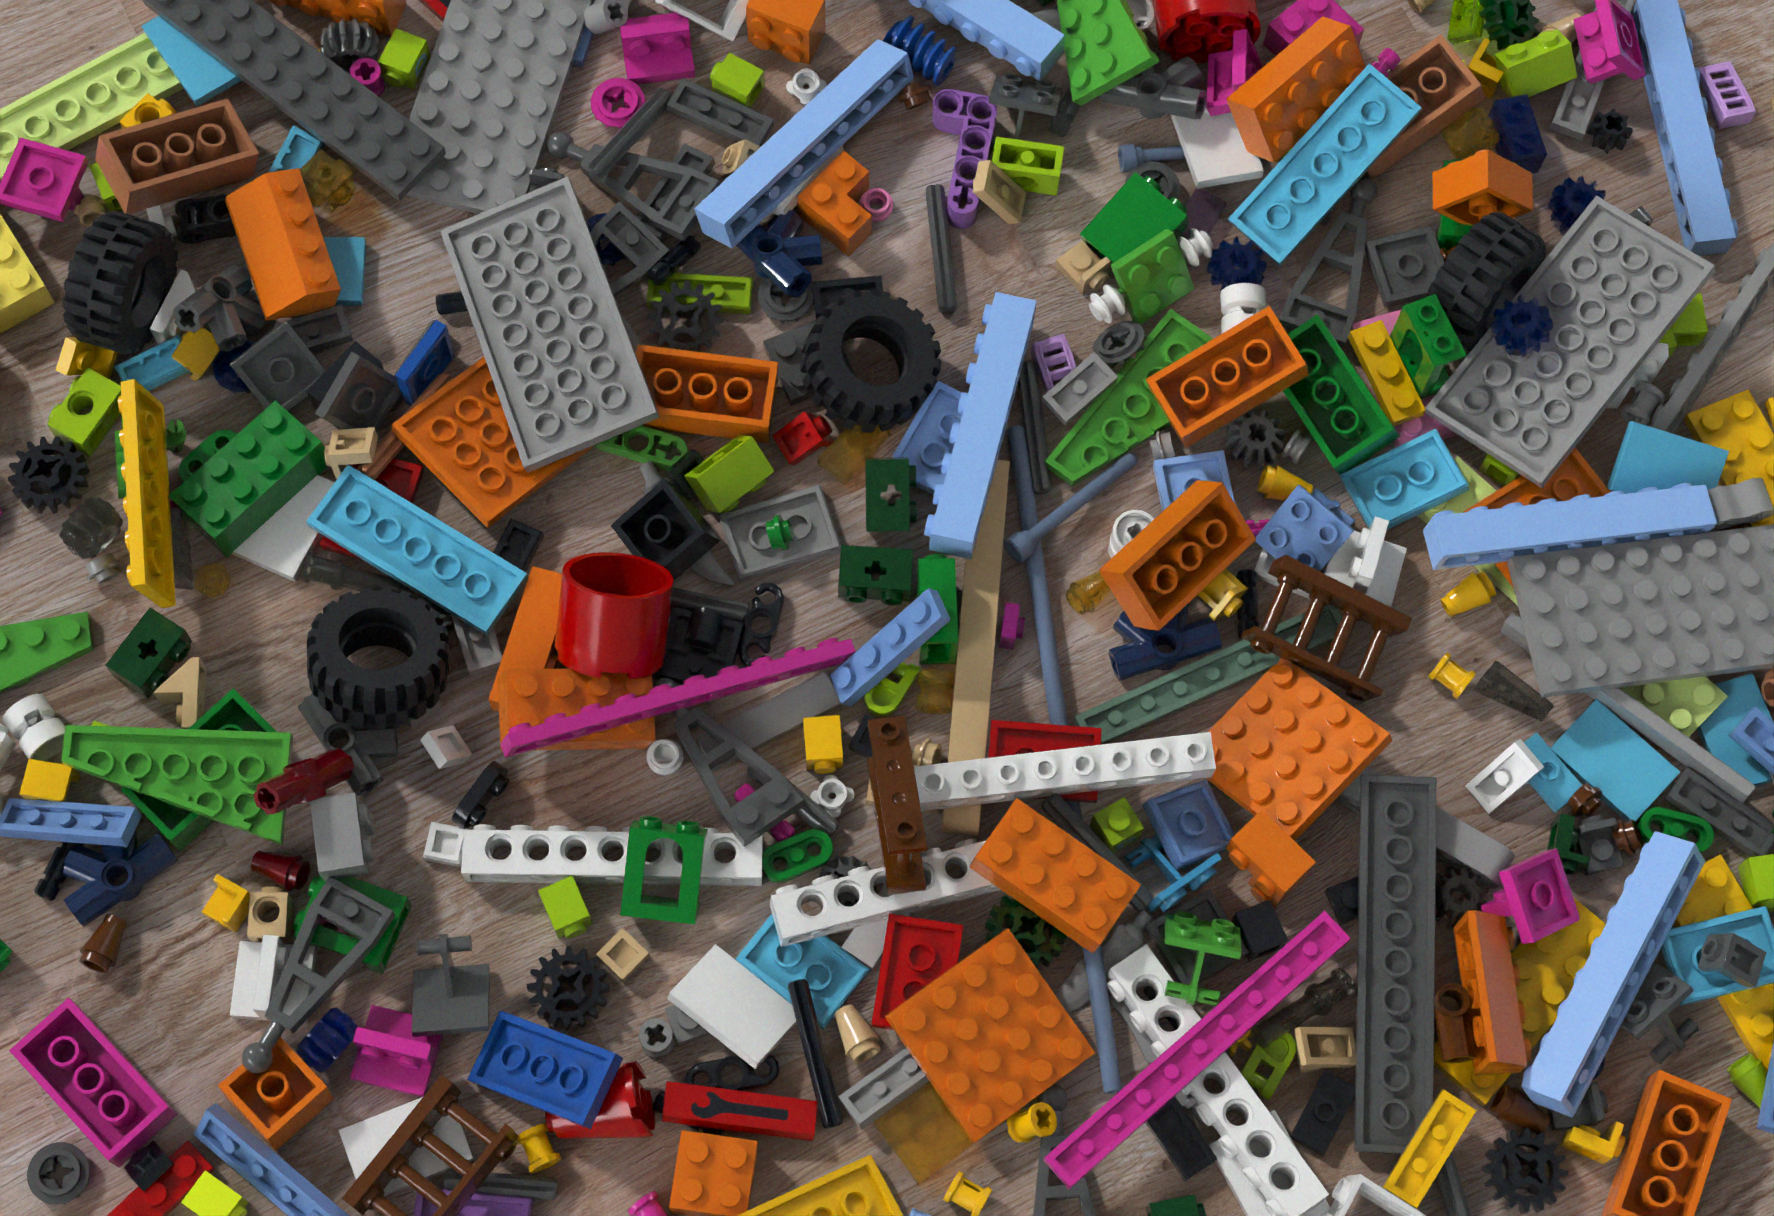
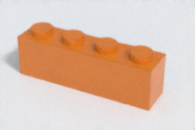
(534, 628)

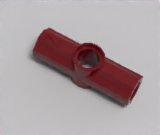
(303, 781)

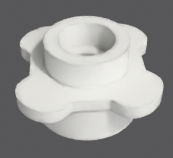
(805, 77)
(832, 785)

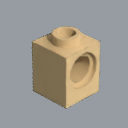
(266, 899)

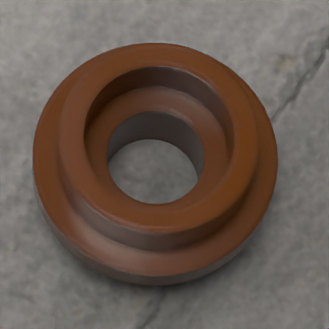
(915, 95)
(1585, 800)
(1627, 836)

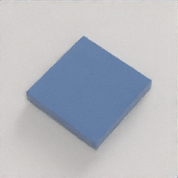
(1189, 824)

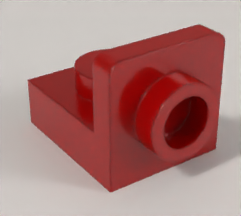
(803, 437)

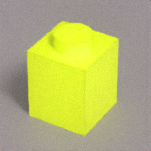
(214, 1198)

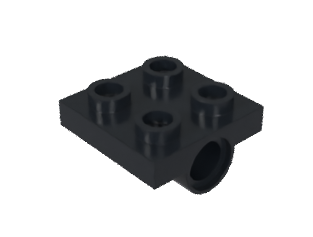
(699, 644)

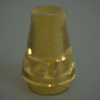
(1087, 593)

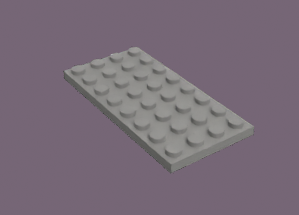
(494, 96)
(1611, 301)
(548, 324)
(1648, 610)

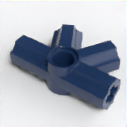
(781, 253)
(1142, 652)
(101, 870)

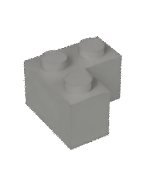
(342, 836)

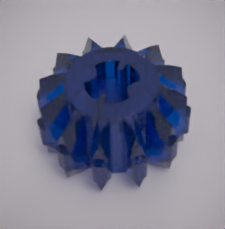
(1571, 200)
(1228, 255)
(1535, 330)
(327, 1040)

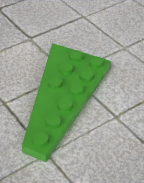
(1101, 46)
(1126, 410)
(42, 645)
(189, 768)

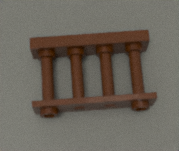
(1353, 606)
(896, 805)
(418, 1132)

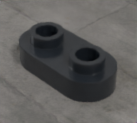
(473, 805)

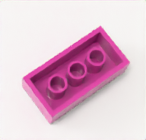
(93, 1082)

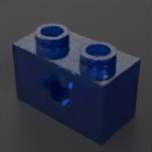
(1518, 133)

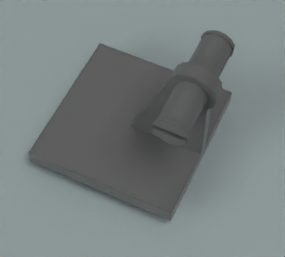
(1026, 96)
(449, 997)
(1654, 1001)

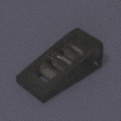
(181, 551)
(1510, 690)

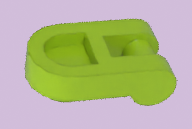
(888, 695)
(1275, 1056)

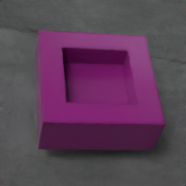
(1011, 626)

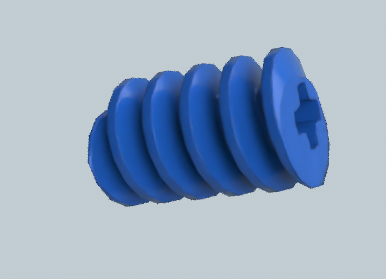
(921, 50)

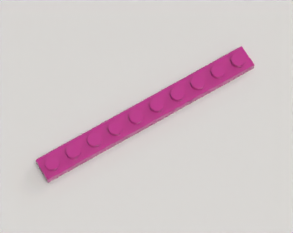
(665, 699)
(1196, 1050)

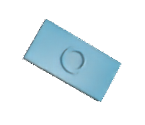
(296, 150)
(153, 366)
(1555, 780)

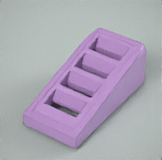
(1722, 115)
(1047, 347)

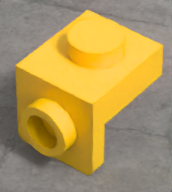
(1223, 595)

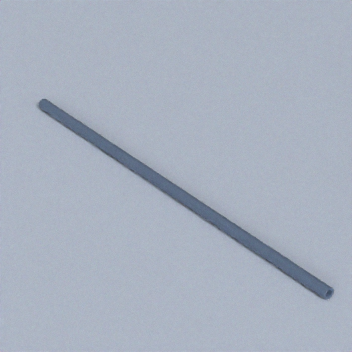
(1058, 716)

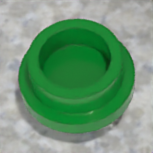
(779, 533)

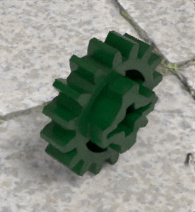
(1509, 21)
(1021, 917)

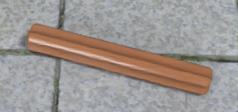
(391, 444)

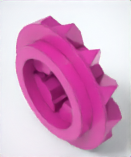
(612, 91)

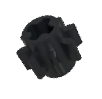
(1610, 131)

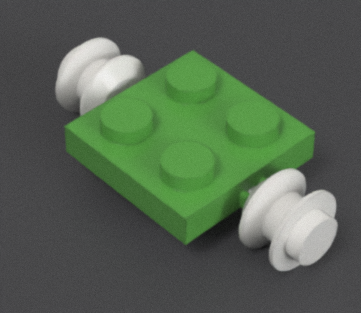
(1152, 276)

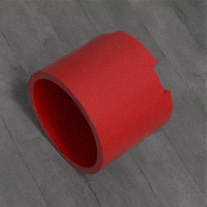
(1203, 26)
(613, 614)

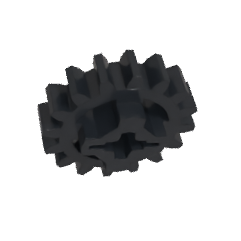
(674, 306)
(30, 473)
(580, 975)
(1535, 1182)

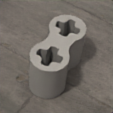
(606, 15)
(1740, 503)

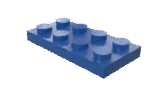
(545, 1069)

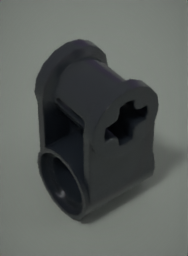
(203, 219)

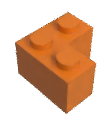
(831, 203)
(1271, 857)

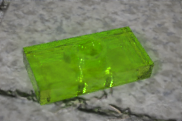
(1465, 21)

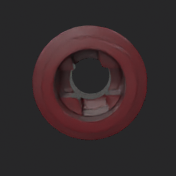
(282, 869)

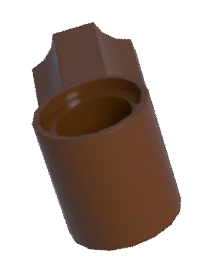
(1454, 1027)

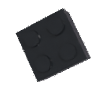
(666, 529)

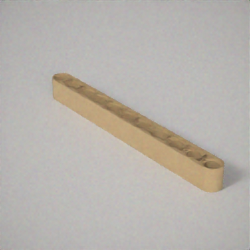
(976, 647)

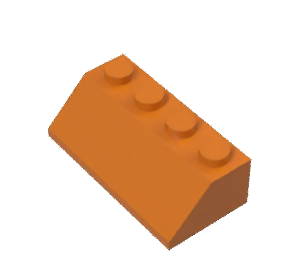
(283, 245)
(1491, 979)

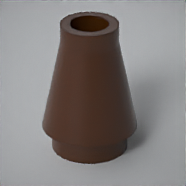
(103, 946)
(1517, 1109)

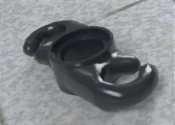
(771, 611)
(749, 1080)

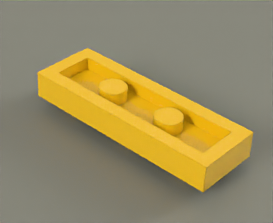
(1386, 373)
(1429, 1148)

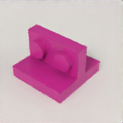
(1609, 42)
(657, 48)
(1230, 70)
(43, 180)
(1535, 896)
(391, 1055)

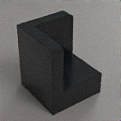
(1260, 929)

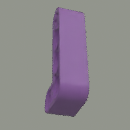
(972, 131)

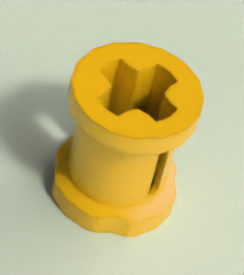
(1451, 675)
(1026, 1124)
(538, 1148)
(967, 1194)

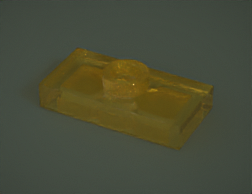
(849, 451)

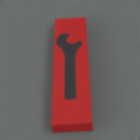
(739, 1111)

